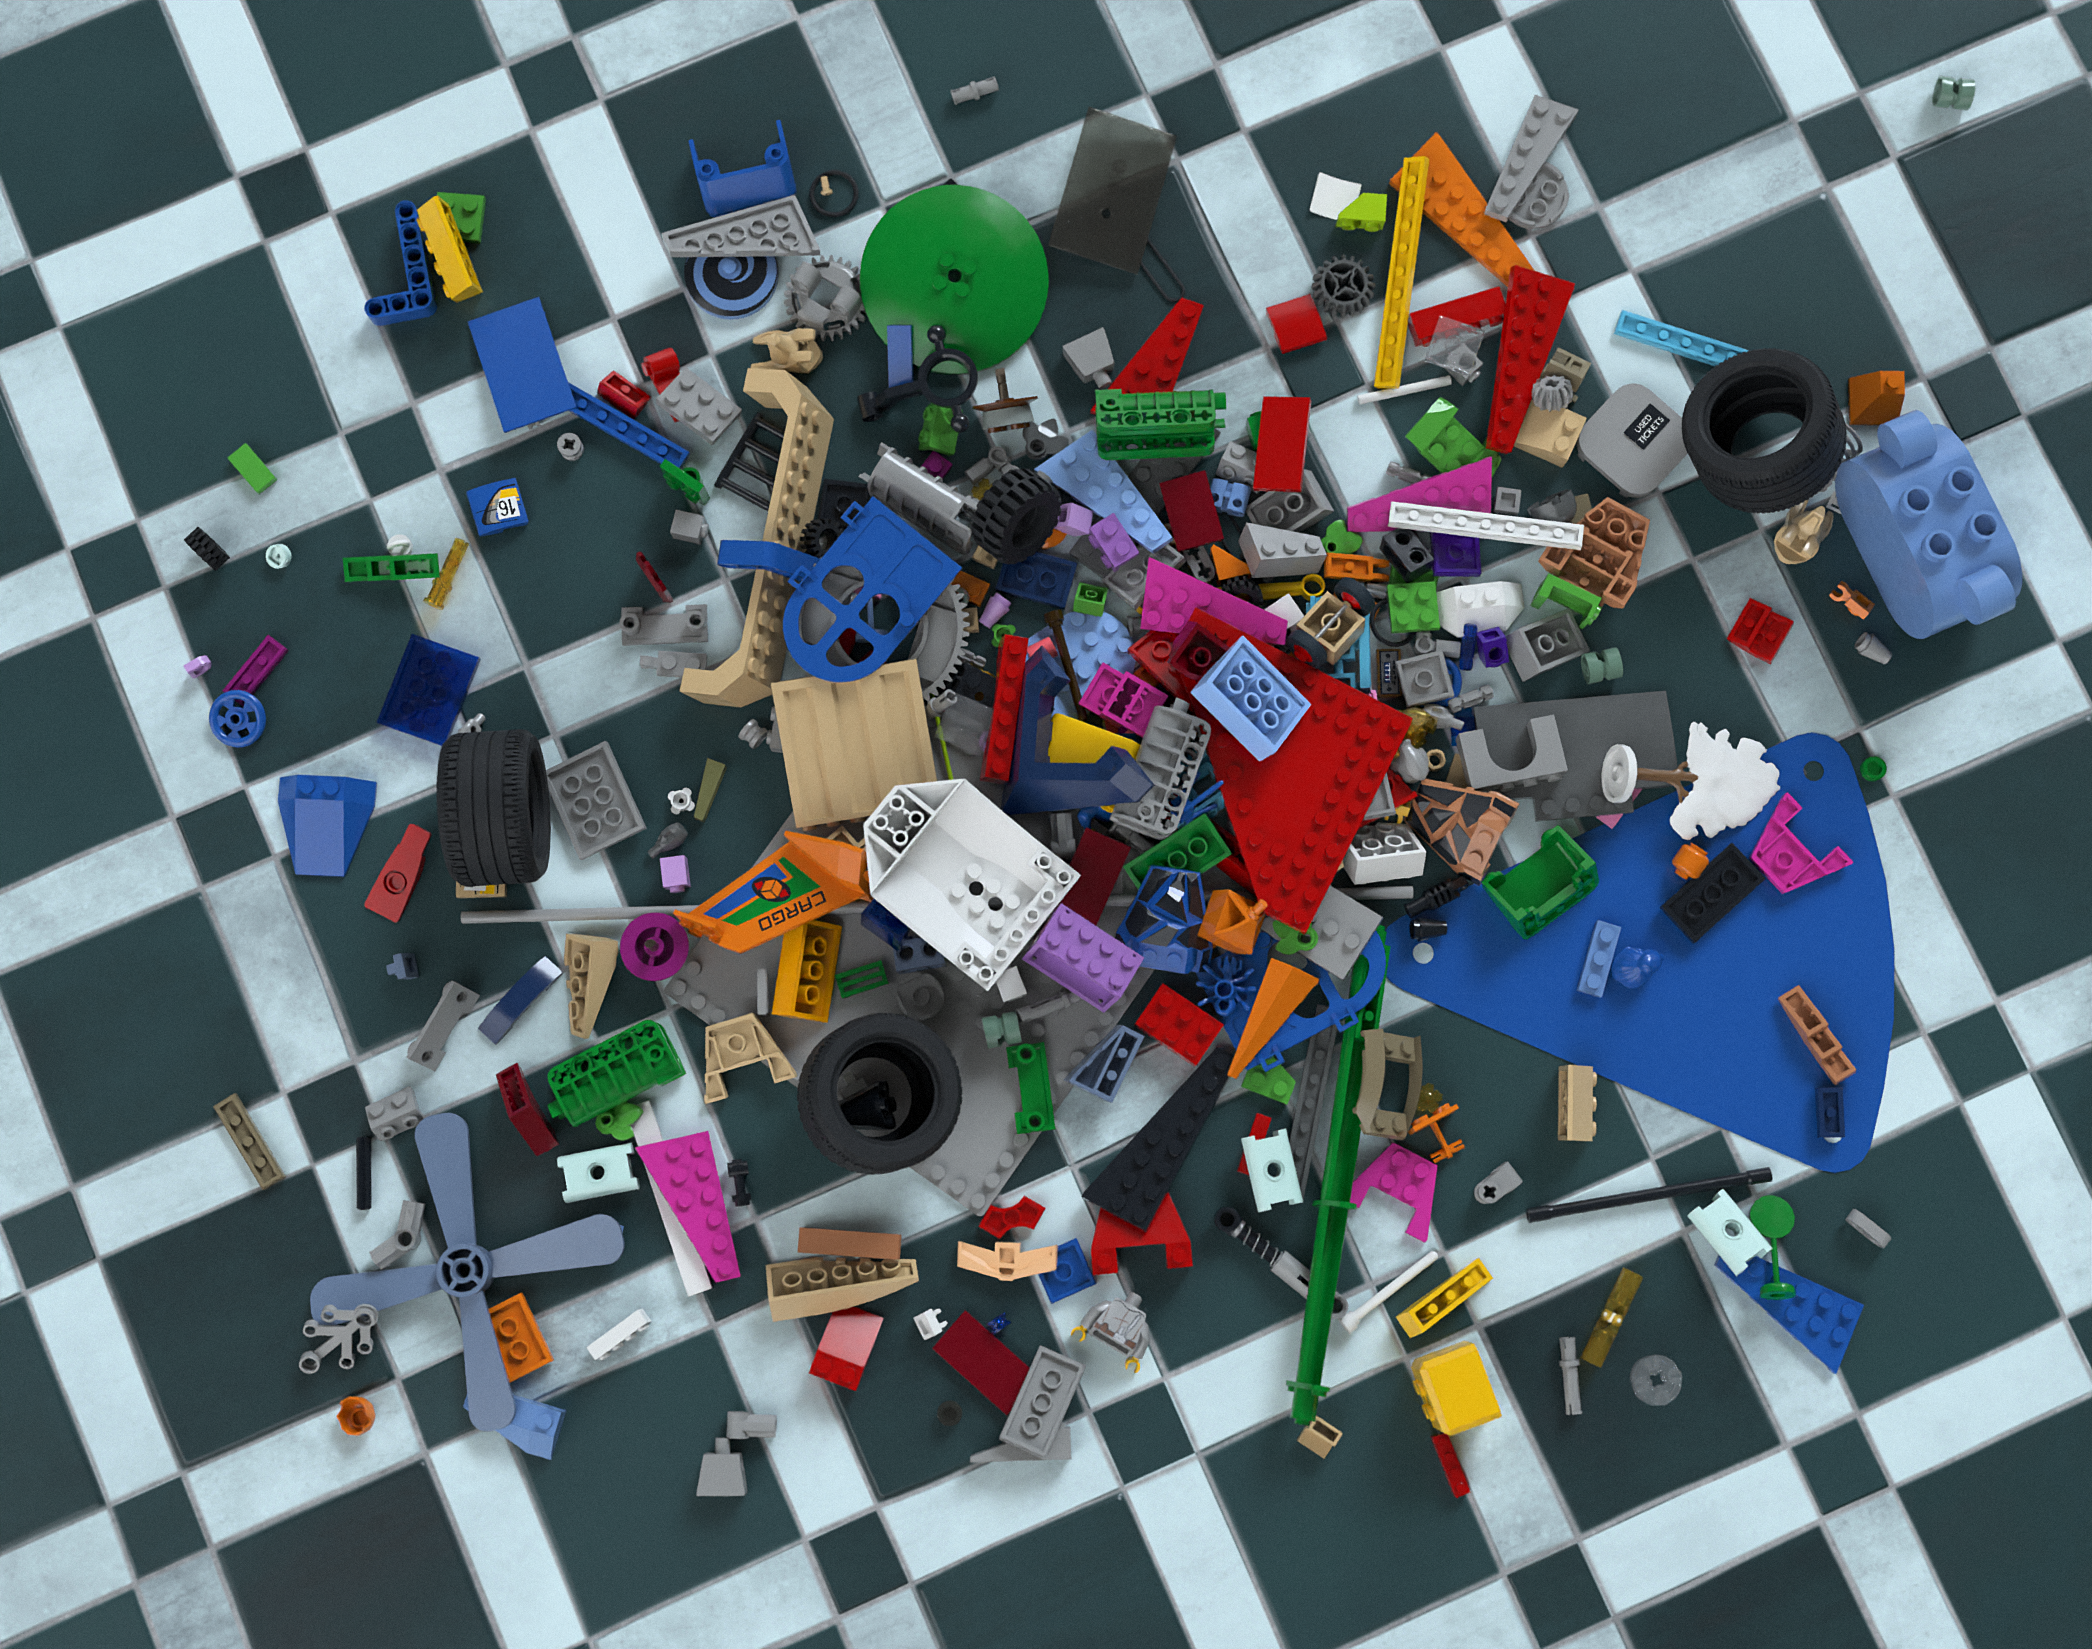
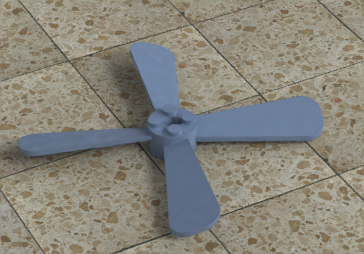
(447, 1164)

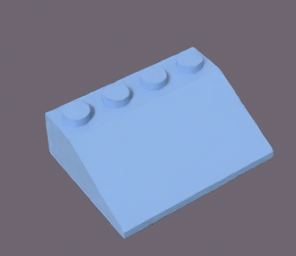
(1251, 699)

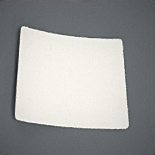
(1333, 195)

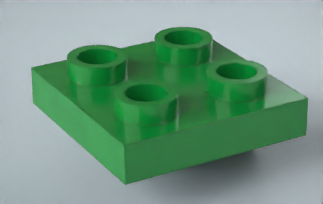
(682, 480)

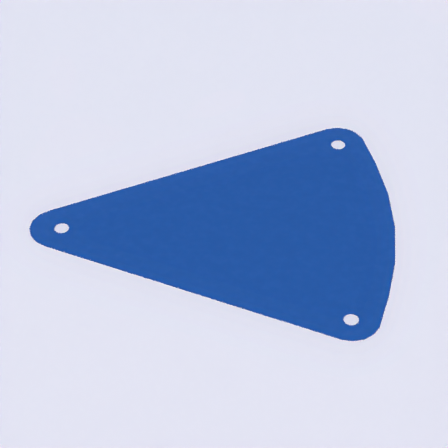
(1710, 1018)

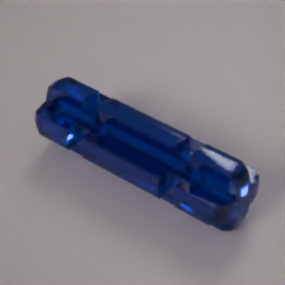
(1468, 647)

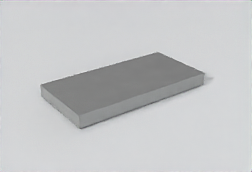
(1042, 1402)

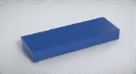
(900, 354)

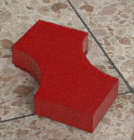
(999, 1220)

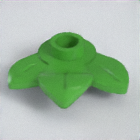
(1342, 541)
(1292, 939)
(621, 1120)

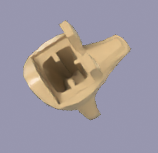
(790, 350)
(1802, 533)

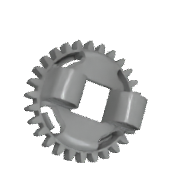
(845, 306)

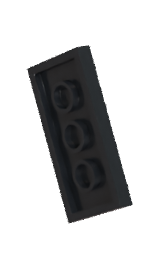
(1713, 894)

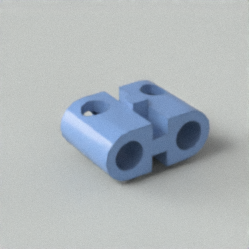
(1230, 497)

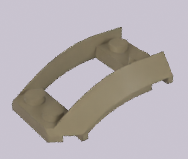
(1391, 1047)

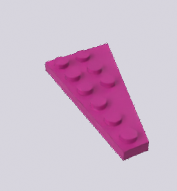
(1173, 596)

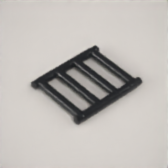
(735, 461)

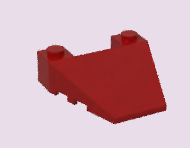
(1114, 1233)

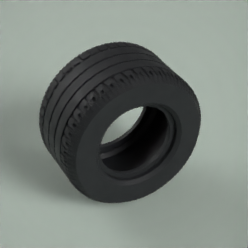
(1755, 386)
(493, 807)
(933, 1087)

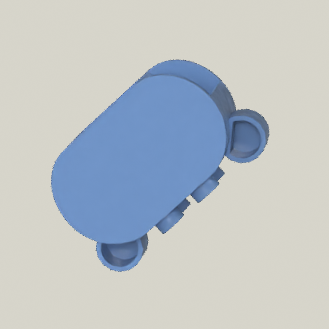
(1928, 528)

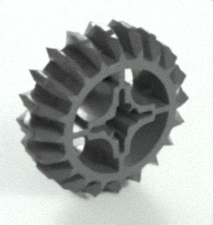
(1356, 298)

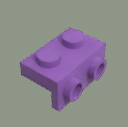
(1112, 542)

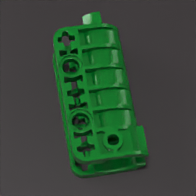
(1157, 420)
(618, 1077)

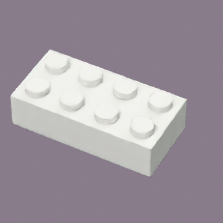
(616, 1336)

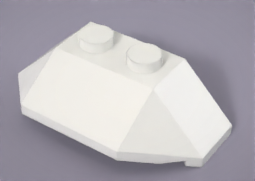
(1479, 604)

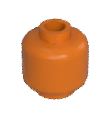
(1690, 861)

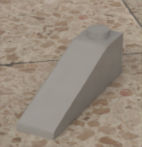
(1006, 1452)

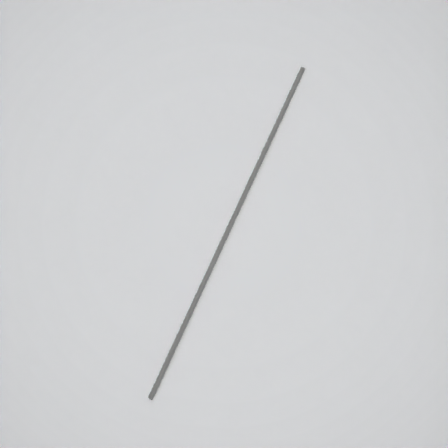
(616, 913)

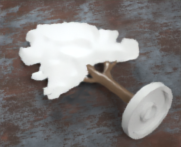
(1726, 781)

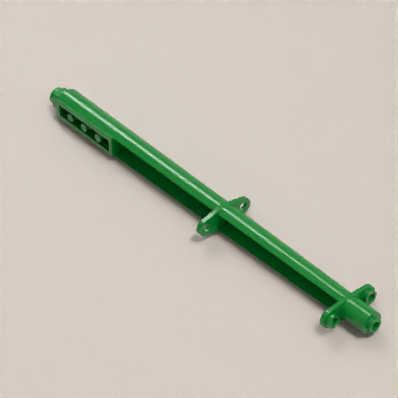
(1334, 1200)

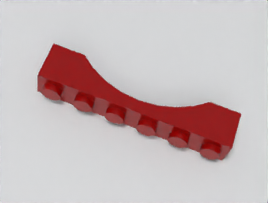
(1002, 729)

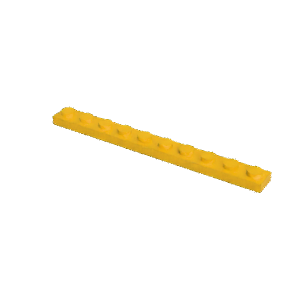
(1401, 273)

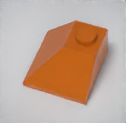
(1875, 397)

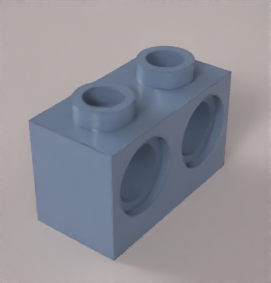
(919, 960)

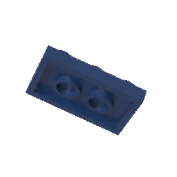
(1039, 579)

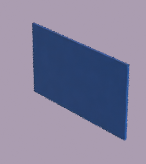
(521, 365)

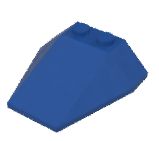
(324, 820)

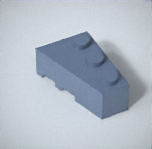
(1106, 1064)

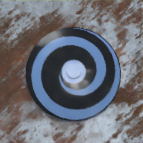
(731, 285)

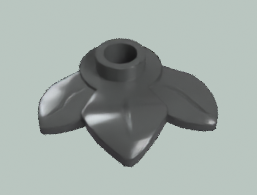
(1045, 437)

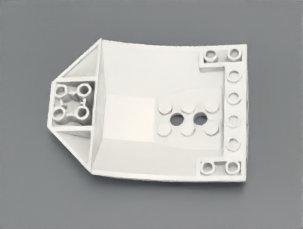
(938, 840)

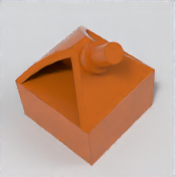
(1232, 921)

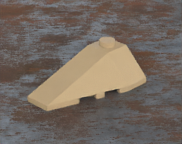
(590, 969)

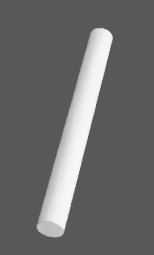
(1405, 389)

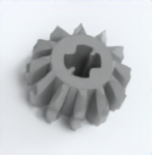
(1552, 393)

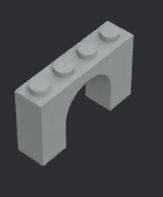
(1484, 775)

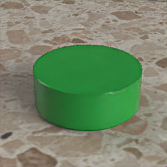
(1873, 768)

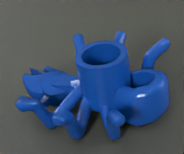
(1225, 988)

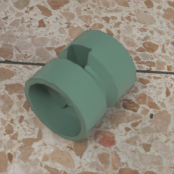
(1954, 93)
(1603, 665)
(1001, 1030)

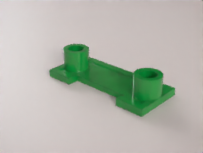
(1033, 1087)

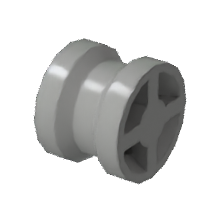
(572, 452)
(753, 734)

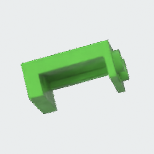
(1569, 597)

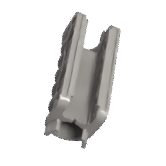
(921, 499)
(1160, 758)

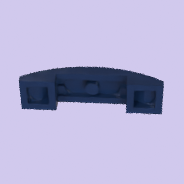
(519, 999)

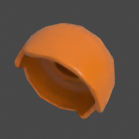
(356, 1415)

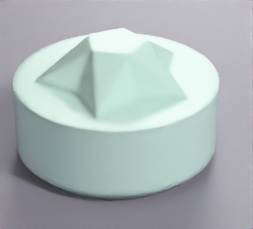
(278, 556)

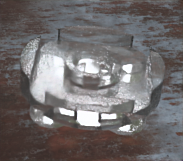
(1642, 1384)

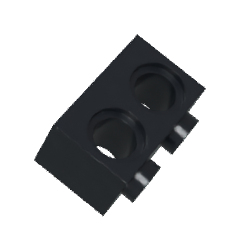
(1401, 555)

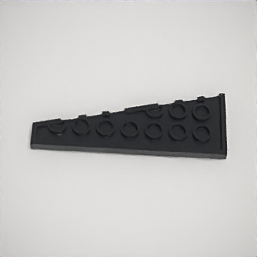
(1147, 1166)

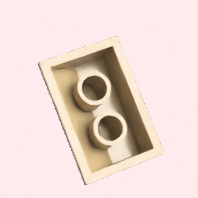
(1576, 1103)

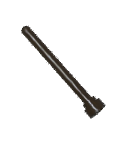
(1055, 621)

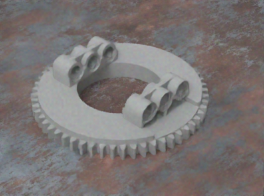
(935, 642)

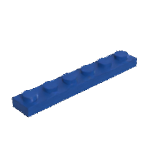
(626, 429)

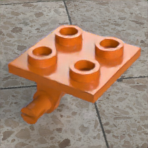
(1424, 1121)

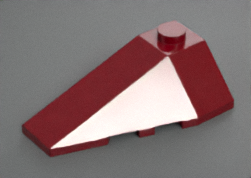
(1195, 651)

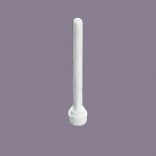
(1352, 1319)

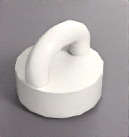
(399, 545)

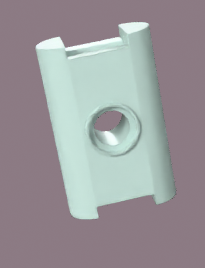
(580, 1167)
(1285, 1183)
(1726, 1214)

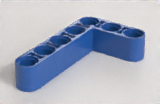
(413, 270)
(764, 556)

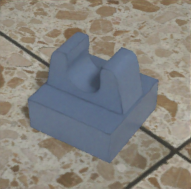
(403, 966)

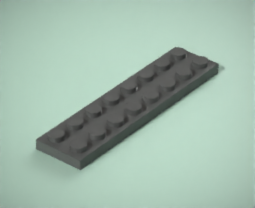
(1146, 479)

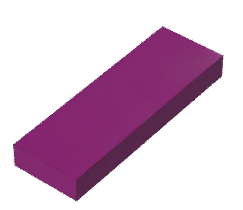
(257, 667)

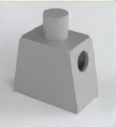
(1091, 358)
(722, 1472)

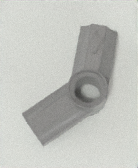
(393, 1248)

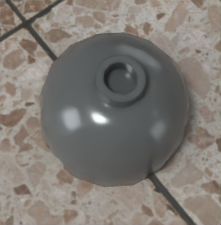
(1556, 507)

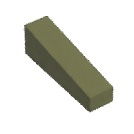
(710, 784)

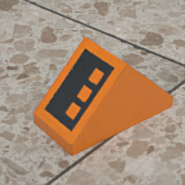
(1227, 566)

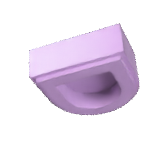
(198, 666)

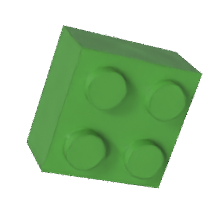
(1090, 599)

